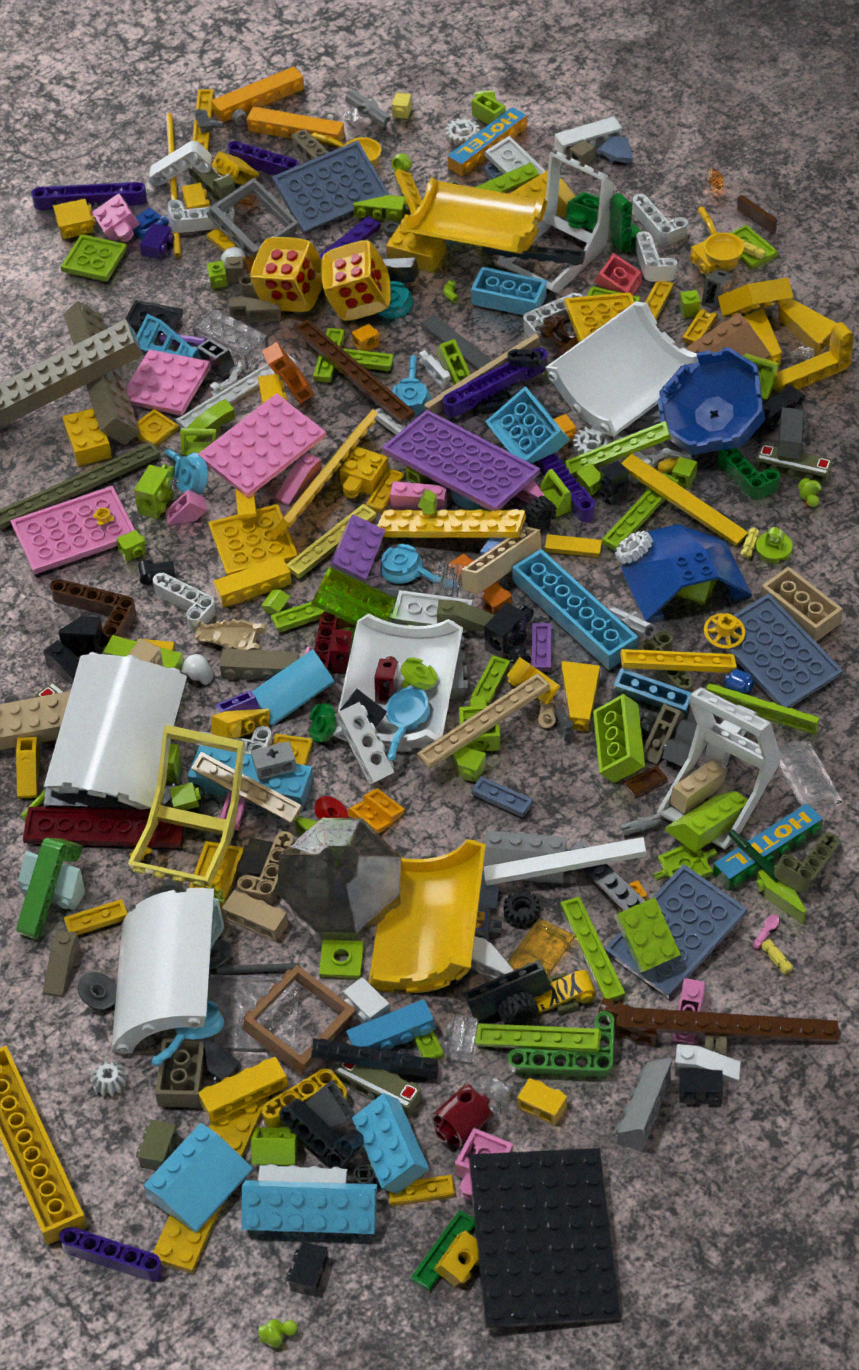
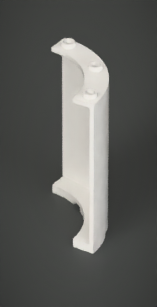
(618, 370)
(433, 644)
(115, 728)
(163, 966)

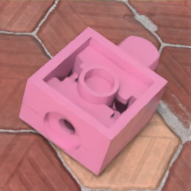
(116, 219)
(477, 1143)

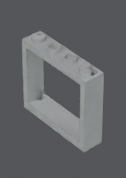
(267, 199)

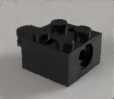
(507, 629)

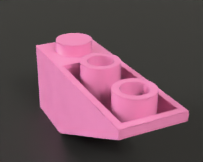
(691, 1000)

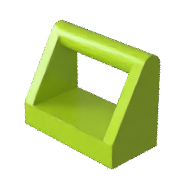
(195, 447)
(548, 488)

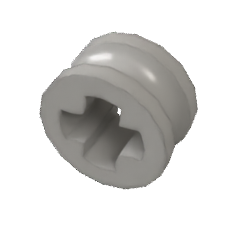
(236, 117)

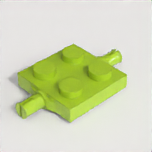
(674, 859)

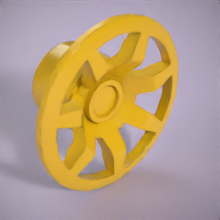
(725, 628)

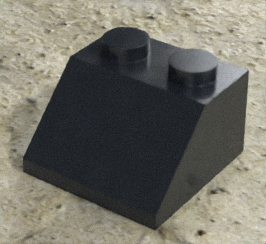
(83, 636)

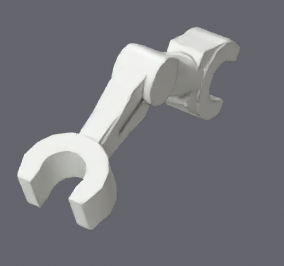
(234, 372)
(667, 453)

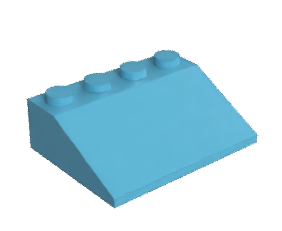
(527, 428)
(197, 1178)

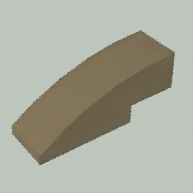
(254, 310)

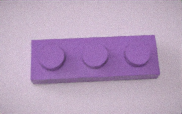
(541, 646)

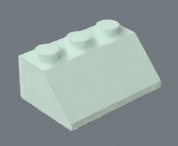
(69, 886)

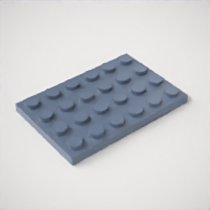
(329, 186)
(780, 653)
(698, 921)

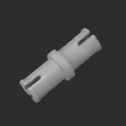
(641, 824)

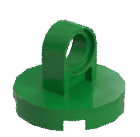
(322, 722)

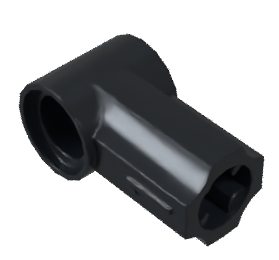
(148, 570)

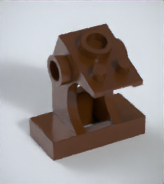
(555, 324)

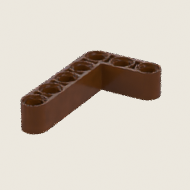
(116, 606)

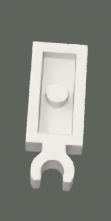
(435, 370)

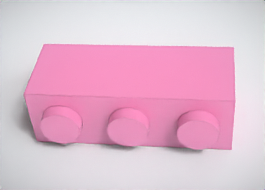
(407, 495)

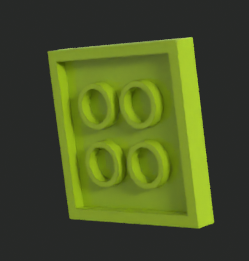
(93, 257)

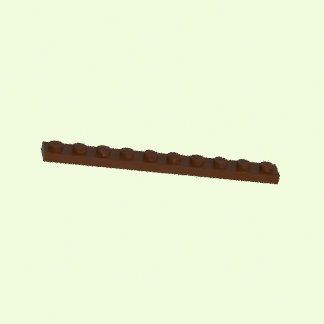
(355, 372)
(732, 1025)

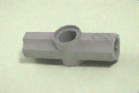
(367, 108)
(635, 623)

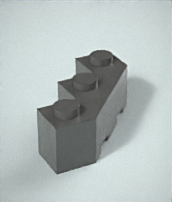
(678, 748)

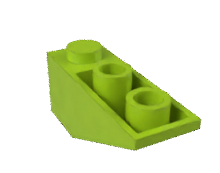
(381, 208)

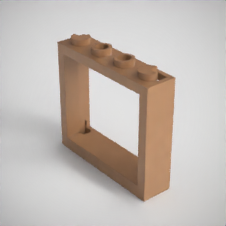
(277, 1046)

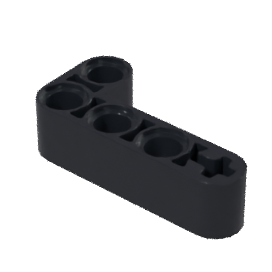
(787, 398)
(319, 1136)

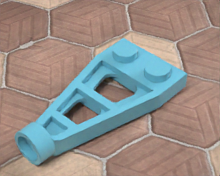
(149, 332)

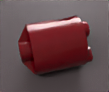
(460, 1115)

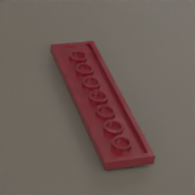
(97, 827)

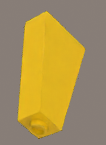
(806, 325)
(762, 327)
(580, 692)

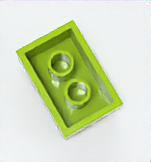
(647, 935)

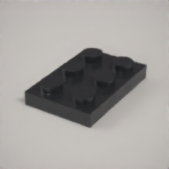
(140, 309)

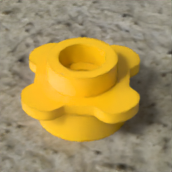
(103, 516)

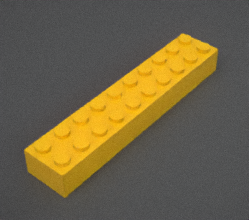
(34, 1157)

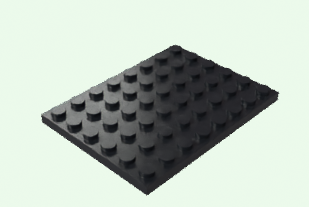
(543, 1238)

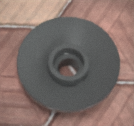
(219, 953)
(101, 985)

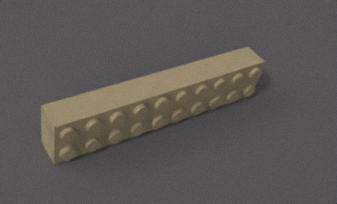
(67, 371)
(107, 392)

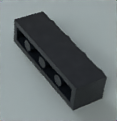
(485, 999)

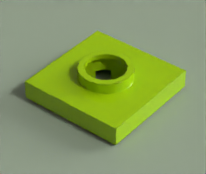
(346, 969)

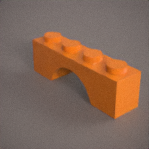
(281, 363)
(494, 596)

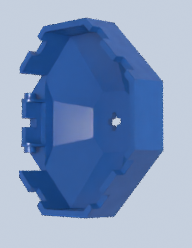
(715, 383)

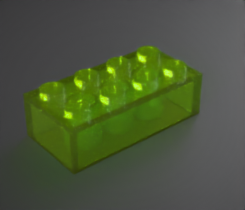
(351, 598)

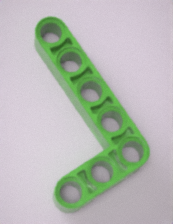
(43, 883)
(569, 1057)

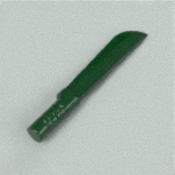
(766, 866)

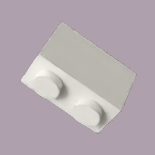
(366, 1001)

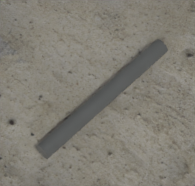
(256, 968)

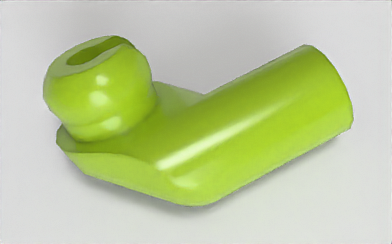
(449, 289)

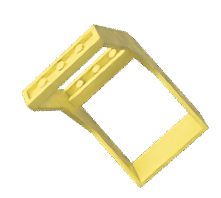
(190, 819)

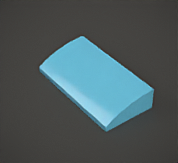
(293, 686)

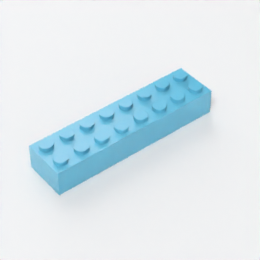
(574, 608)

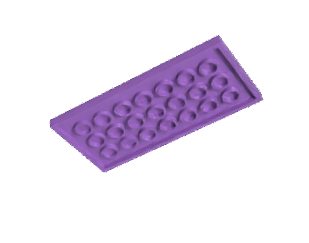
(461, 461)

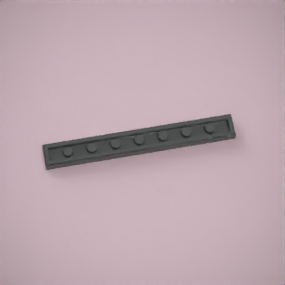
(470, 353)

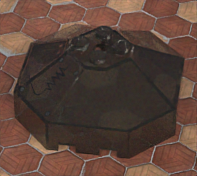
(346, 900)

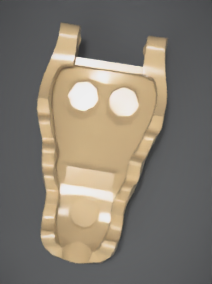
(231, 634)

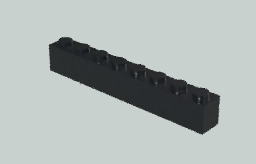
(84, 800)

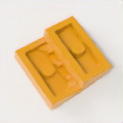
(377, 810)

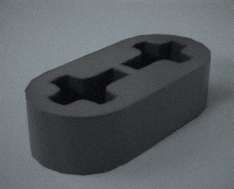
(524, 358)
(491, 404)

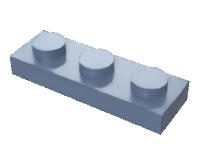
(502, 796)

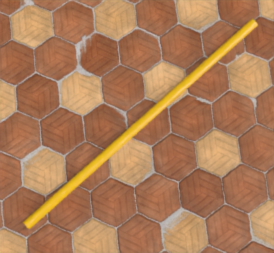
(173, 182)

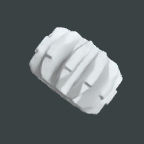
(108, 1078)

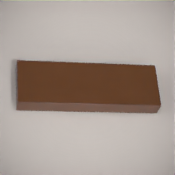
(756, 214)

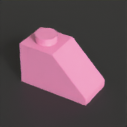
(186, 508)

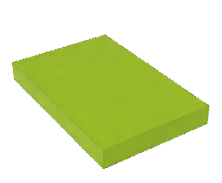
(752, 237)

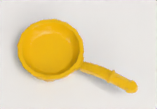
(370, 146)
(722, 247)

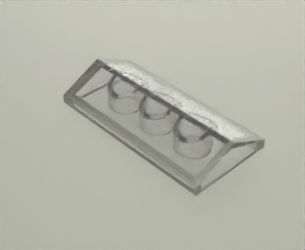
(807, 776)

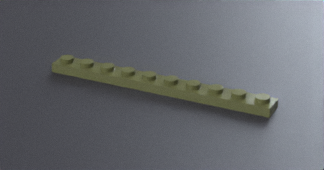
(80, 483)

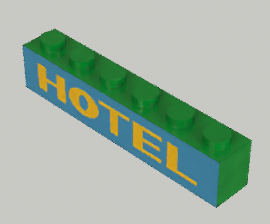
(771, 844)

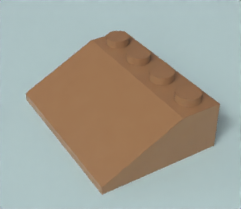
(734, 334)

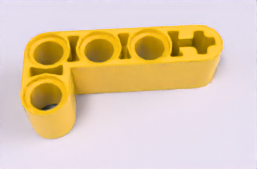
(312, 1084)

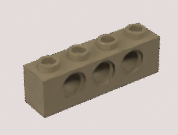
(307, 146)

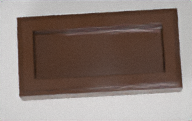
(645, 782)

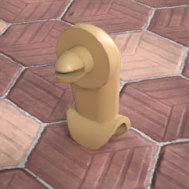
(547, 714)

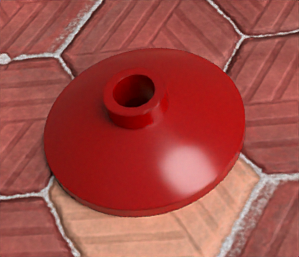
(330, 808)

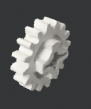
(461, 131)
(591, 440)
(633, 547)

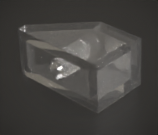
(496, 1090)

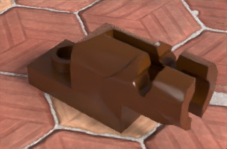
(619, 1014)

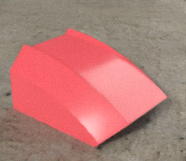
(619, 276)

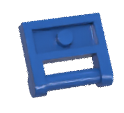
(146, 219)

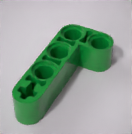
(622, 230)
(754, 484)

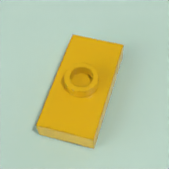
(220, 240)

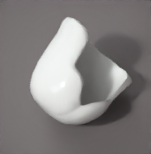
(198, 669)

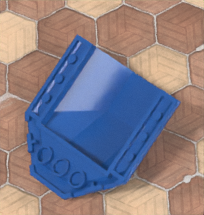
(680, 560)

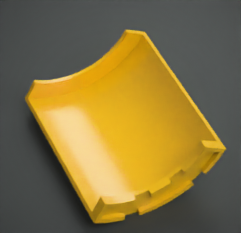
(477, 217)
(434, 927)

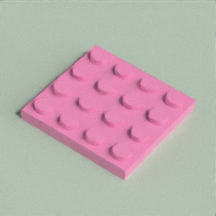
(166, 381)

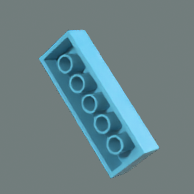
(291, 785)
(309, 1207)

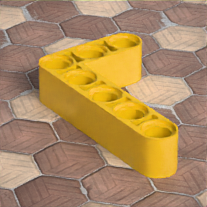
(821, 366)

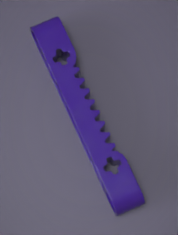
(45, 198)
(457, 401)
(581, 502)

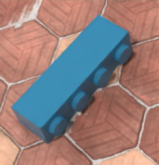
(651, 691)
(394, 1027)

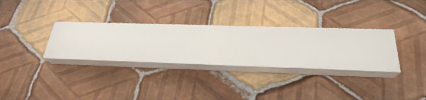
(232, 394)
(565, 861)

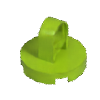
(774, 546)
(418, 674)

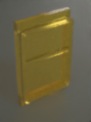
(542, 943)

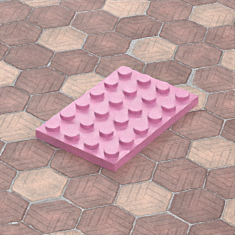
(262, 445)
(70, 531)

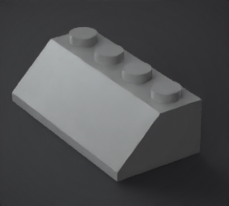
(509, 847)
(645, 1104)

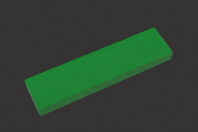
(425, 1275)

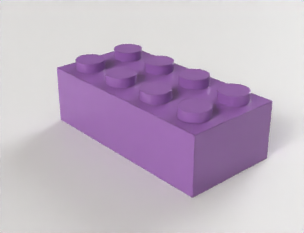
(357, 548)

